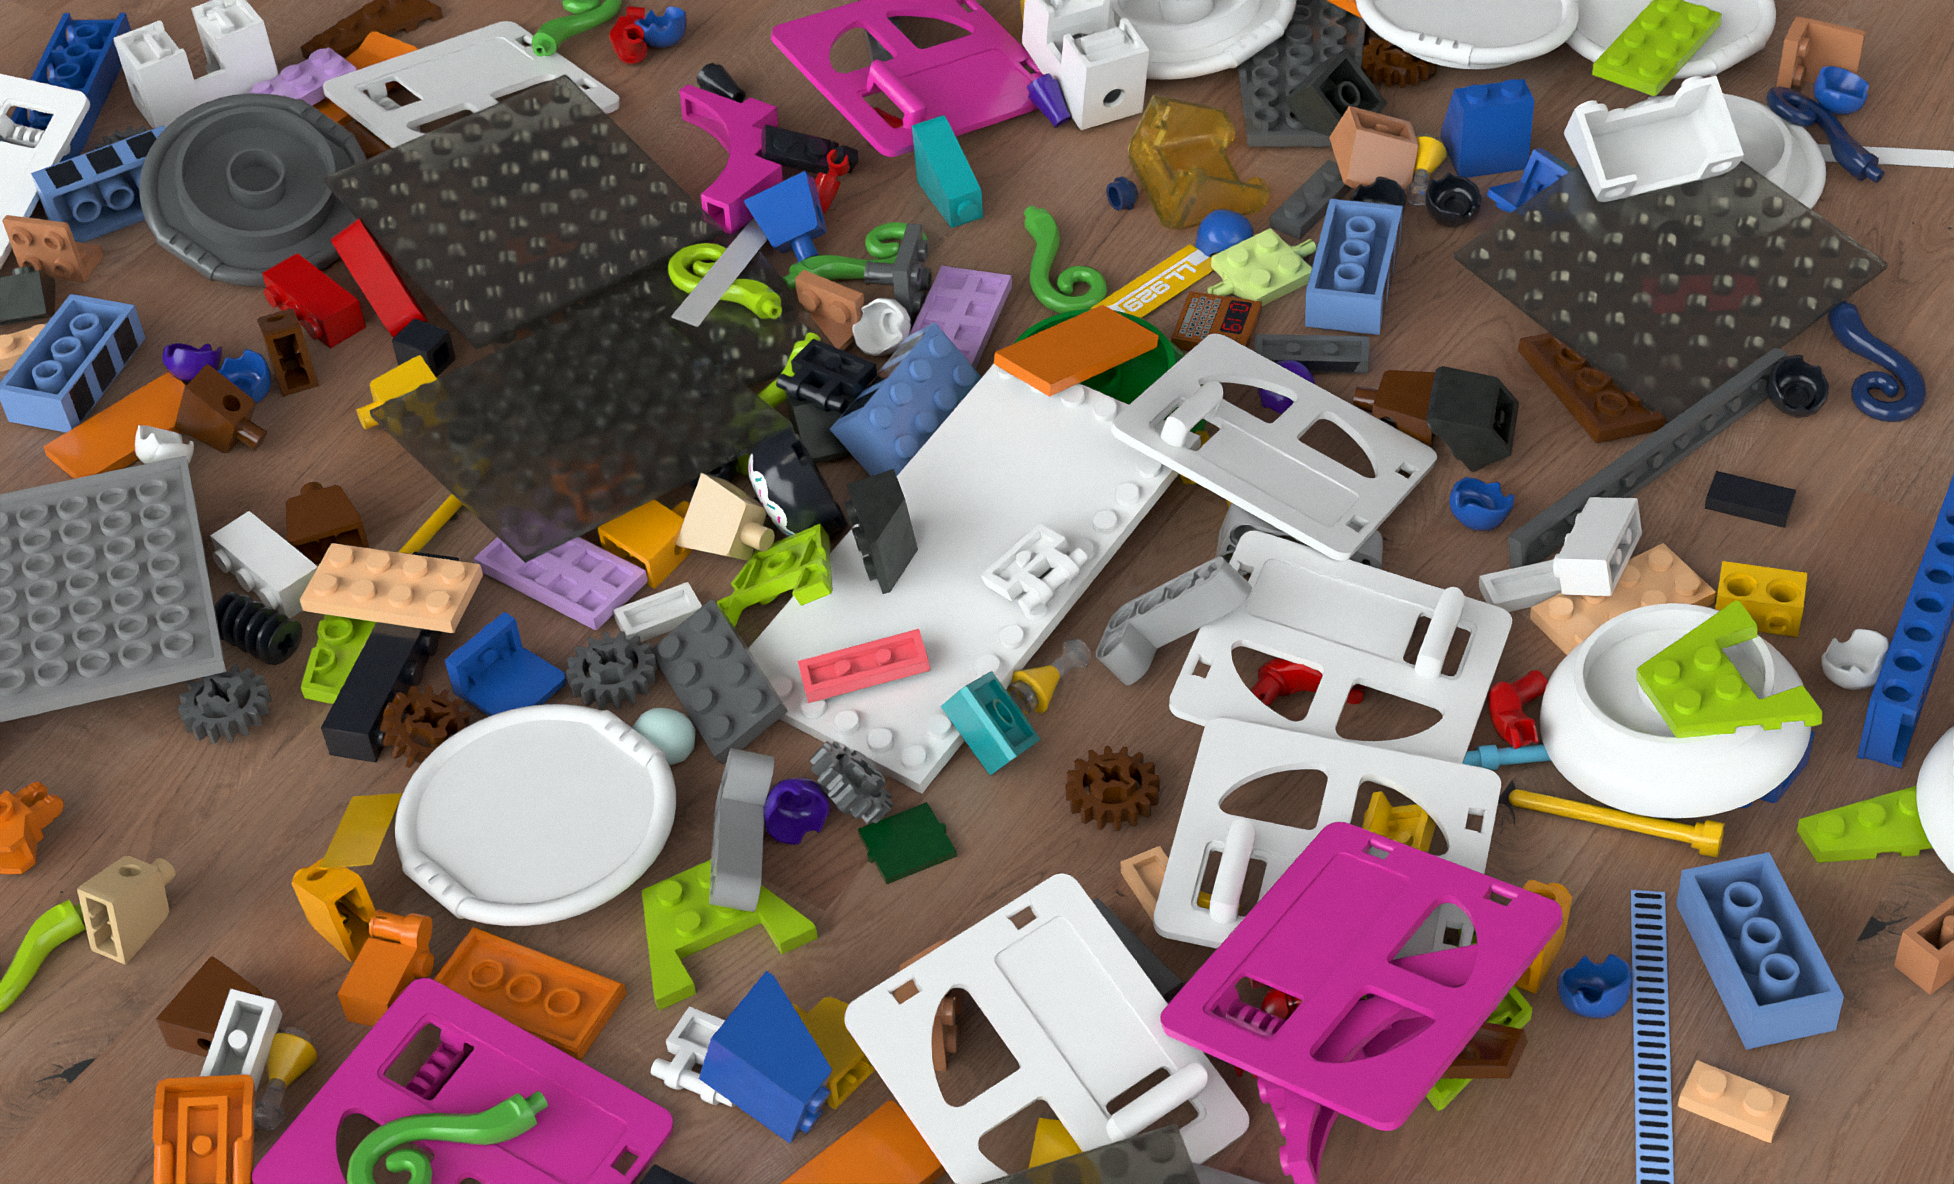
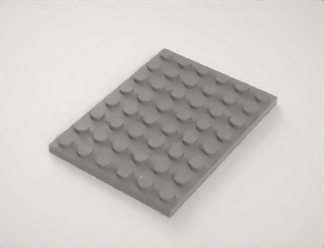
(103, 589)

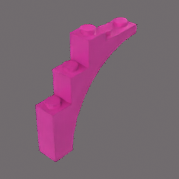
(739, 132)
(1365, 1032)

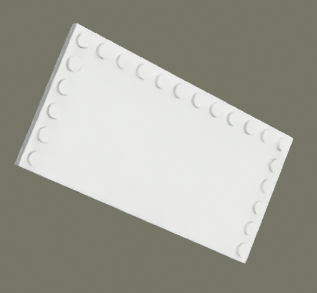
(971, 495)

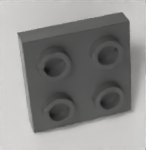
(907, 273)

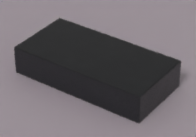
(1750, 499)

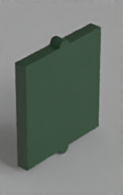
(907, 843)

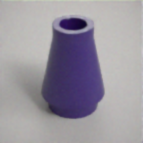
(1048, 98)

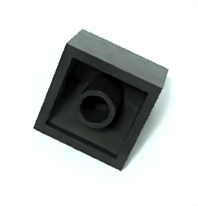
(1330, 90)

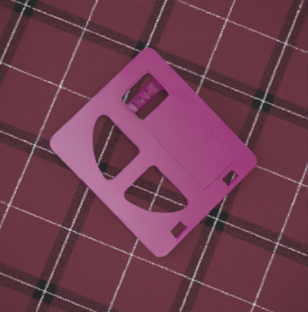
(964, 79)
(1331, 940)
(575, 1137)

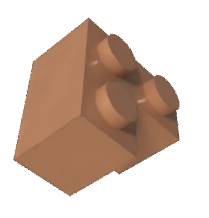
(1928, 948)

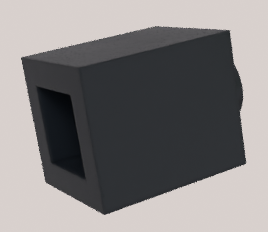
(425, 340)

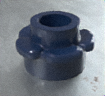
(1122, 193)

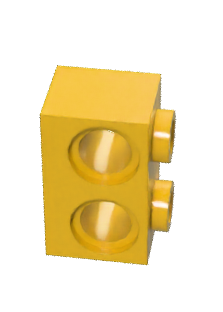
(1768, 594)

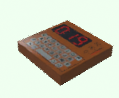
(1215, 314)

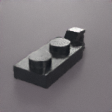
(803, 150)

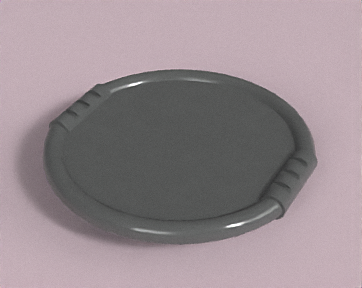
(246, 186)

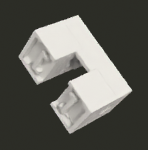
(1096, 67)
(161, 74)

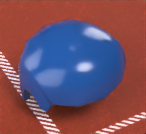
(664, 29)
(1840, 90)
(1222, 230)
(249, 374)
(1479, 504)
(1595, 988)

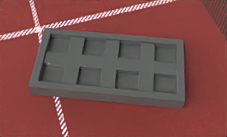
(718, 681)

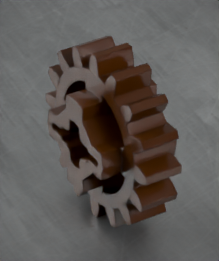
(1393, 65)
(426, 727)
(1112, 788)

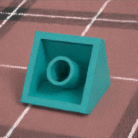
(990, 722)

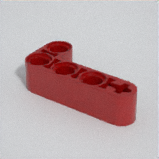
(377, 277)

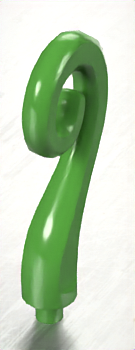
(588, 15)
(1047, 237)
(840, 267)
(486, 1127)

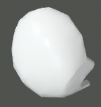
(882, 327)
(159, 444)
(1857, 661)

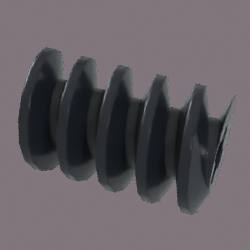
(257, 628)

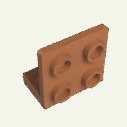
(1814, 45)
(51, 248)
(831, 306)

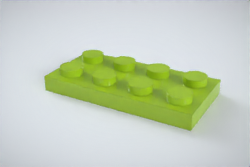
(1657, 45)

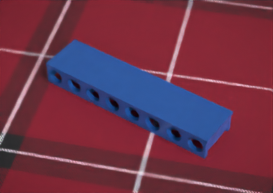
(82, 64)
(1914, 649)

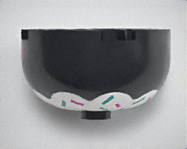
(792, 485)

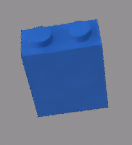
(1489, 128)
(769, 1062)

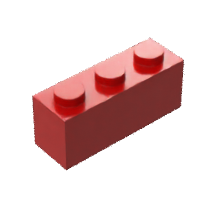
(317, 300)

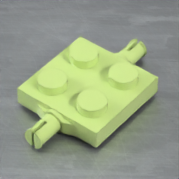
(1262, 268)

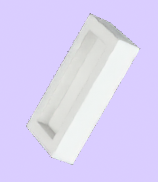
(1520, 586)
(657, 612)

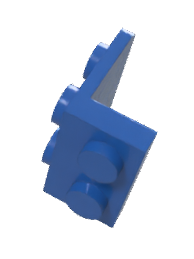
(1539, 174)
(499, 673)

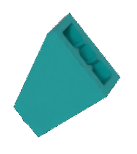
(945, 172)

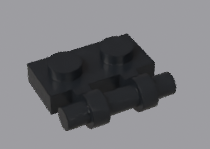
(831, 367)

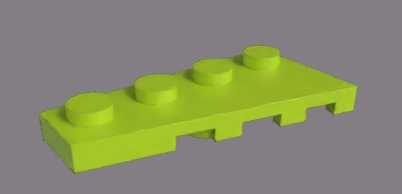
(334, 656)
(1866, 829)

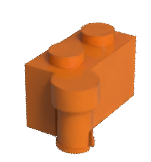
(386, 965)

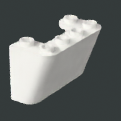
(1656, 142)

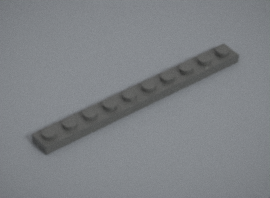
(1647, 459)

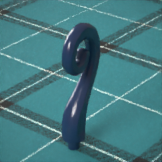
(1804, 112)
(1854, 336)

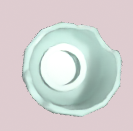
(669, 732)

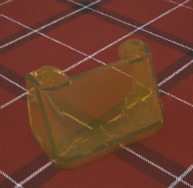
(1185, 166)

